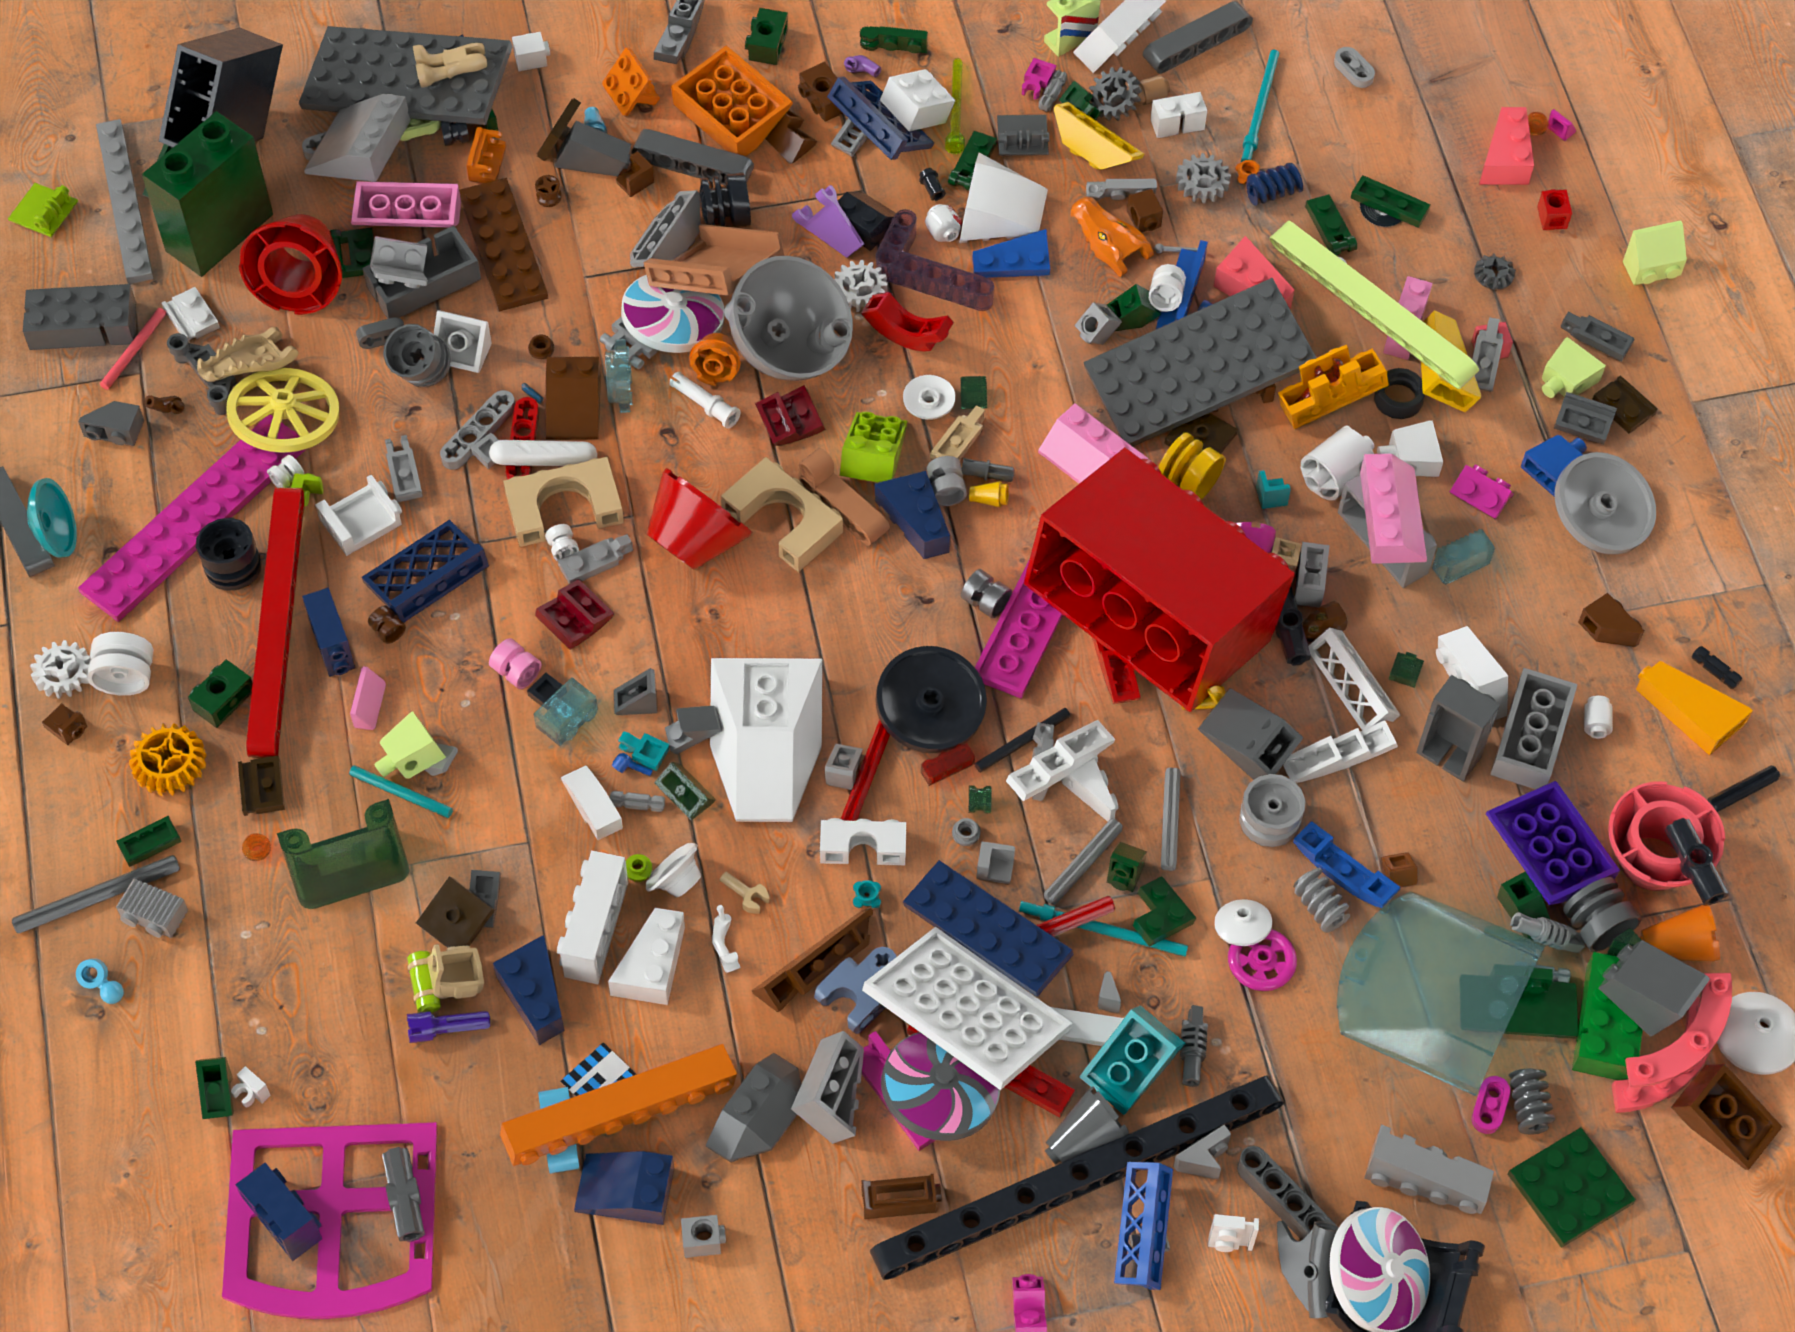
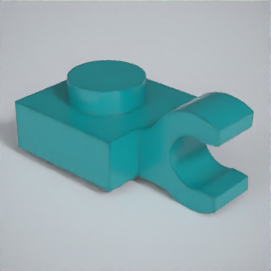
(646, 751)

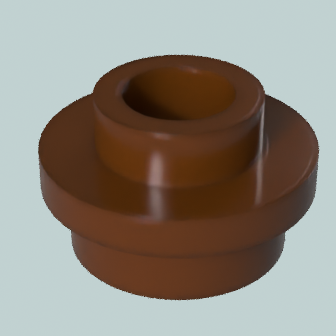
(541, 341)

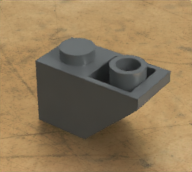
(113, 423)

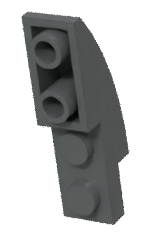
(679, 31)

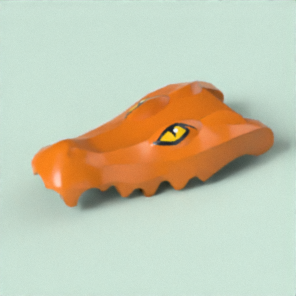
(1109, 236)

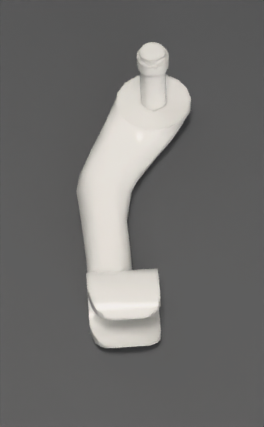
(721, 926)

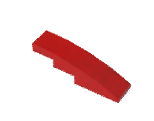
(1117, 675)

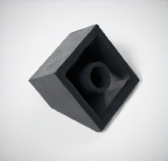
(867, 217)

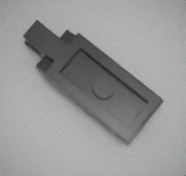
(1598, 335)

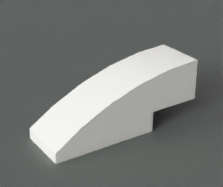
(592, 802)

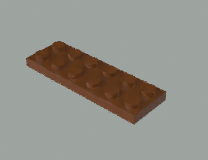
(503, 244)

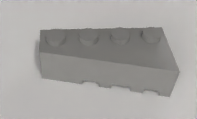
(1428, 1172)

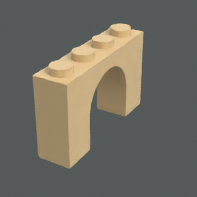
(589, 478)
(770, 484)

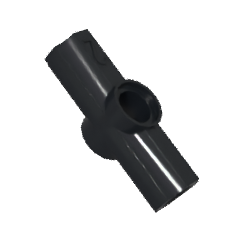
(1292, 637)
(1703, 875)

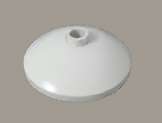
(1753, 1046)

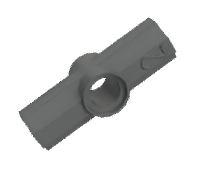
(403, 1194)

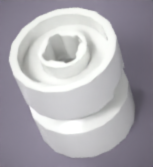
(1167, 287)

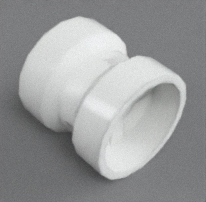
(284, 473)
(561, 541)

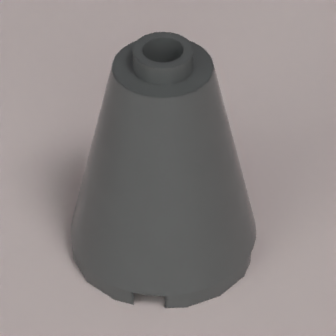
(1085, 1128)

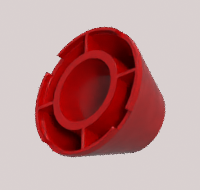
(284, 280)
(692, 523)

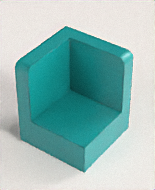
(1272, 492)

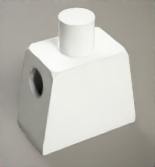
(1417, 447)

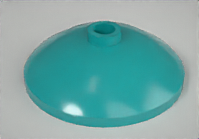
(52, 518)

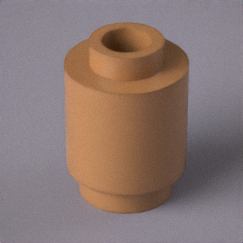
(1153, 89)

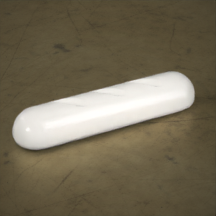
(541, 452)

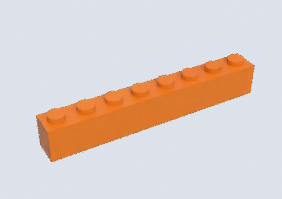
(618, 1105)

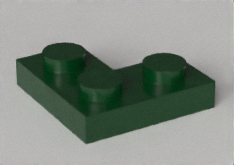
(1167, 912)

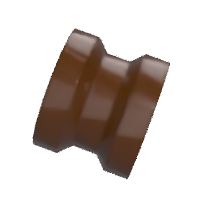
(548, 184)

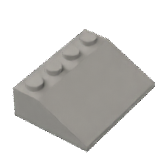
(361, 139)

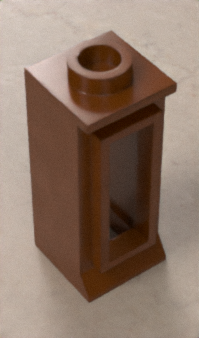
(902, 1206)

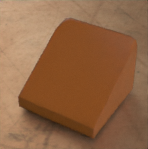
(1400, 869)

